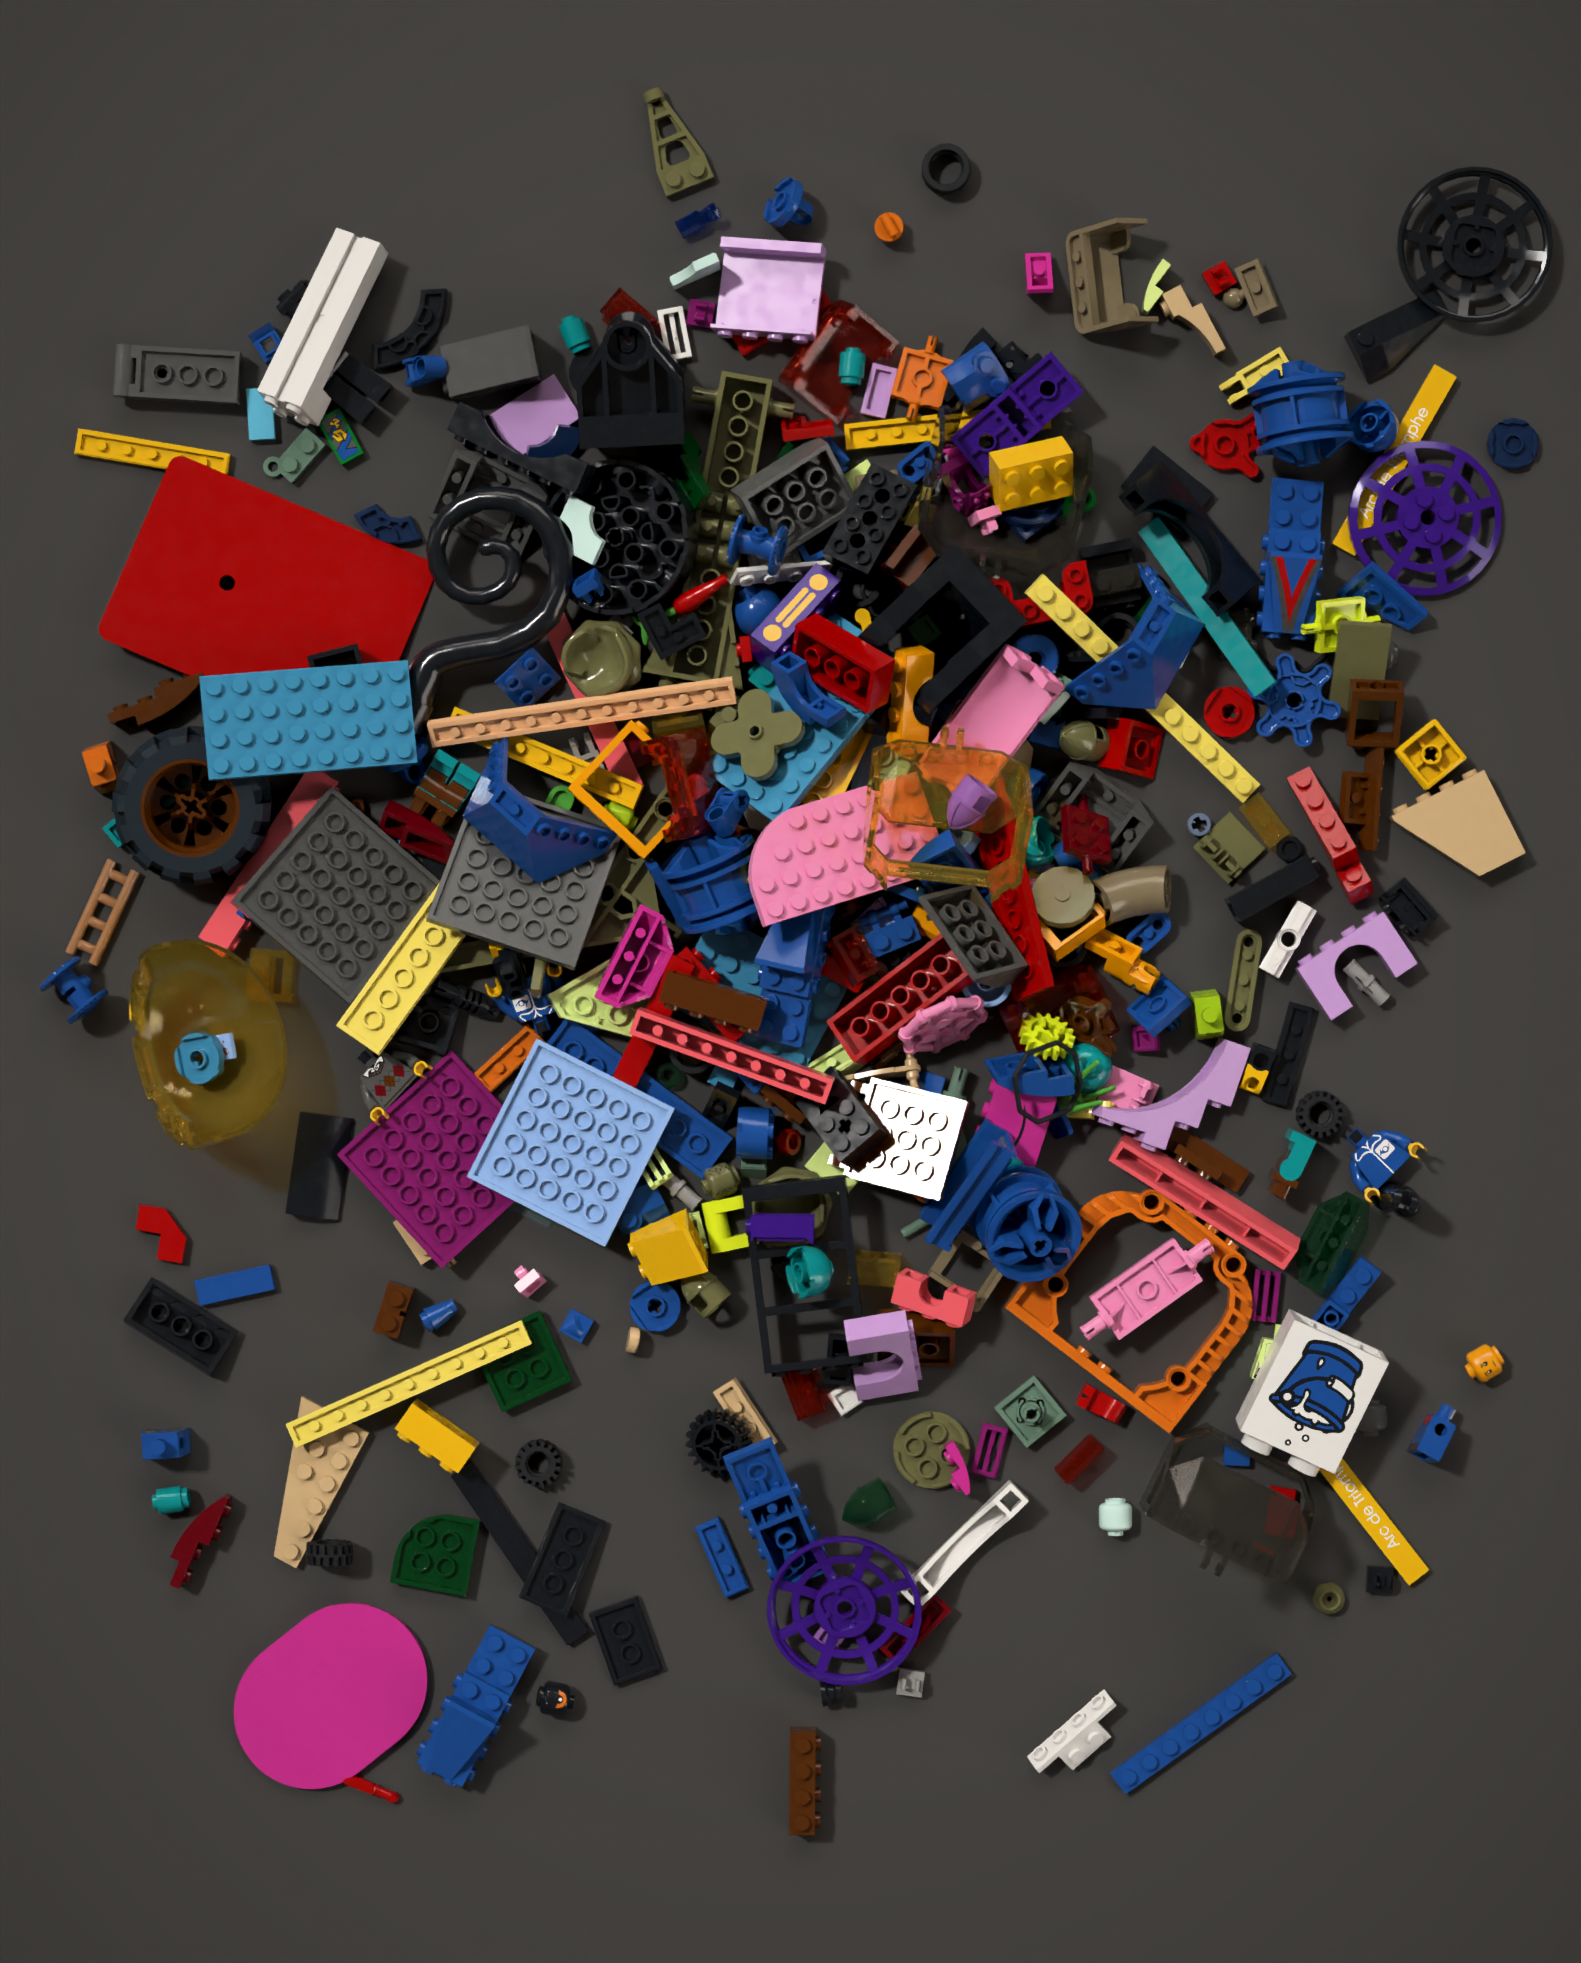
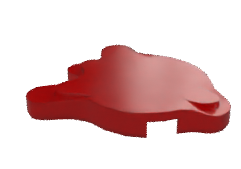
(1227, 445)

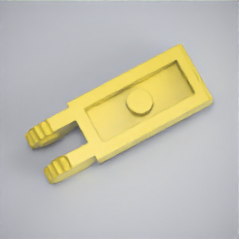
(1254, 372)

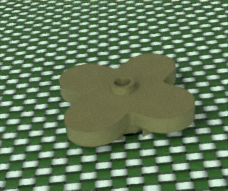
(757, 734)

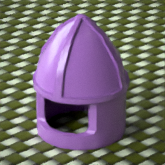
(969, 802)

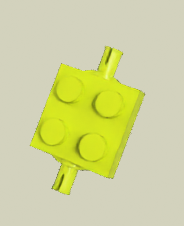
(1327, 620)

